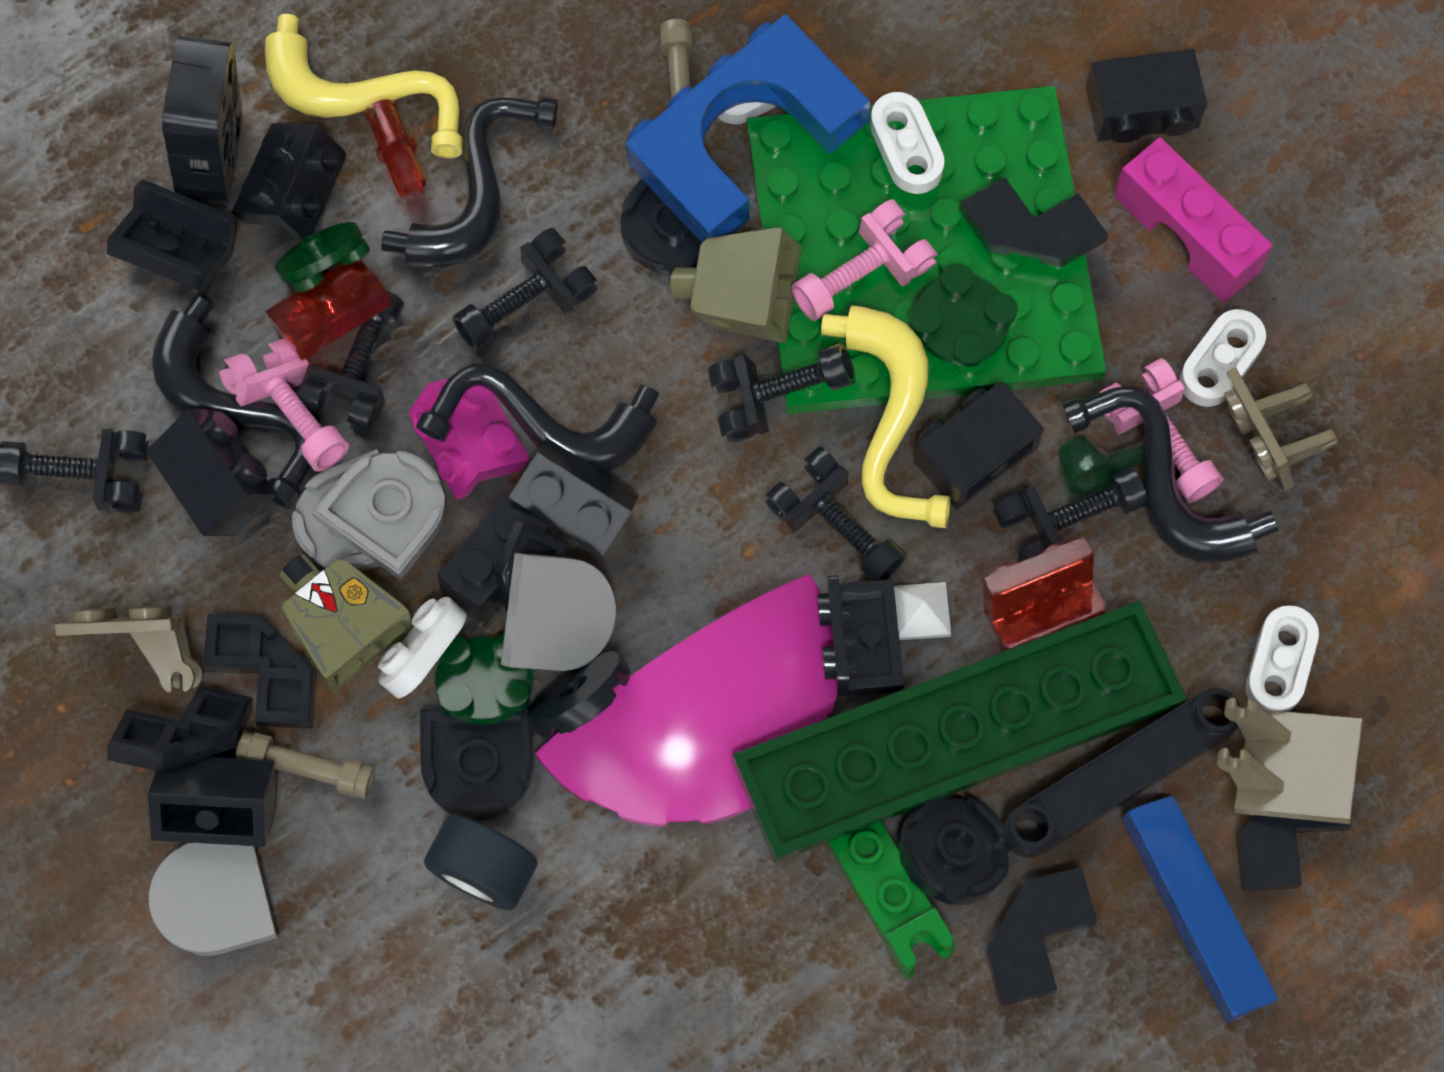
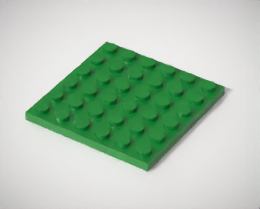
(982, 140)

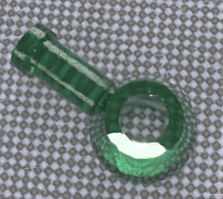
(1088, 466)

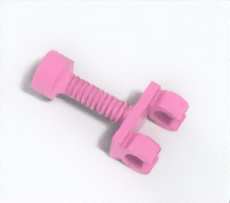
(816, 294)
(285, 371)
(1196, 477)

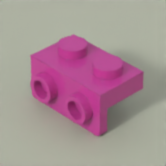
(479, 443)

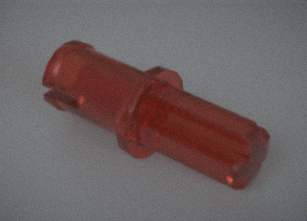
(396, 149)

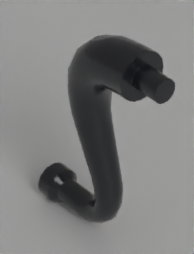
(474, 228)
(183, 387)
(603, 448)
(1180, 529)

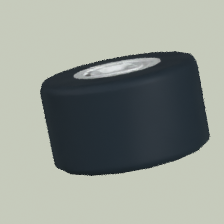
(480, 862)

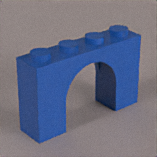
(773, 68)

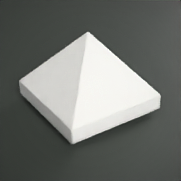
(922, 611)

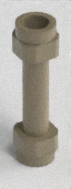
(677, 45)
(351, 778)

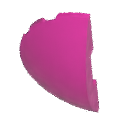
(680, 719)

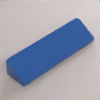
(1199, 908)

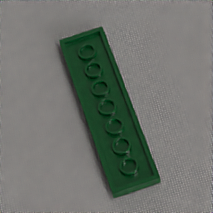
(957, 731)

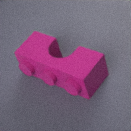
(1220, 241)

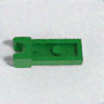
(889, 897)

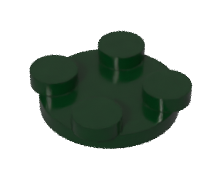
(319, 251)
(962, 317)
(476, 685)

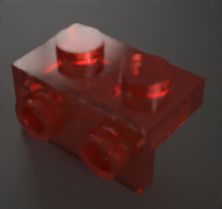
(328, 310)
(1042, 594)

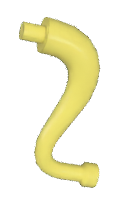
(305, 92)
(907, 364)

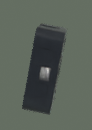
(202, 118)

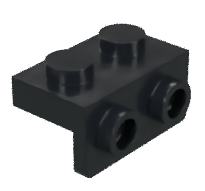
(290, 179)
(174, 236)
(864, 637)

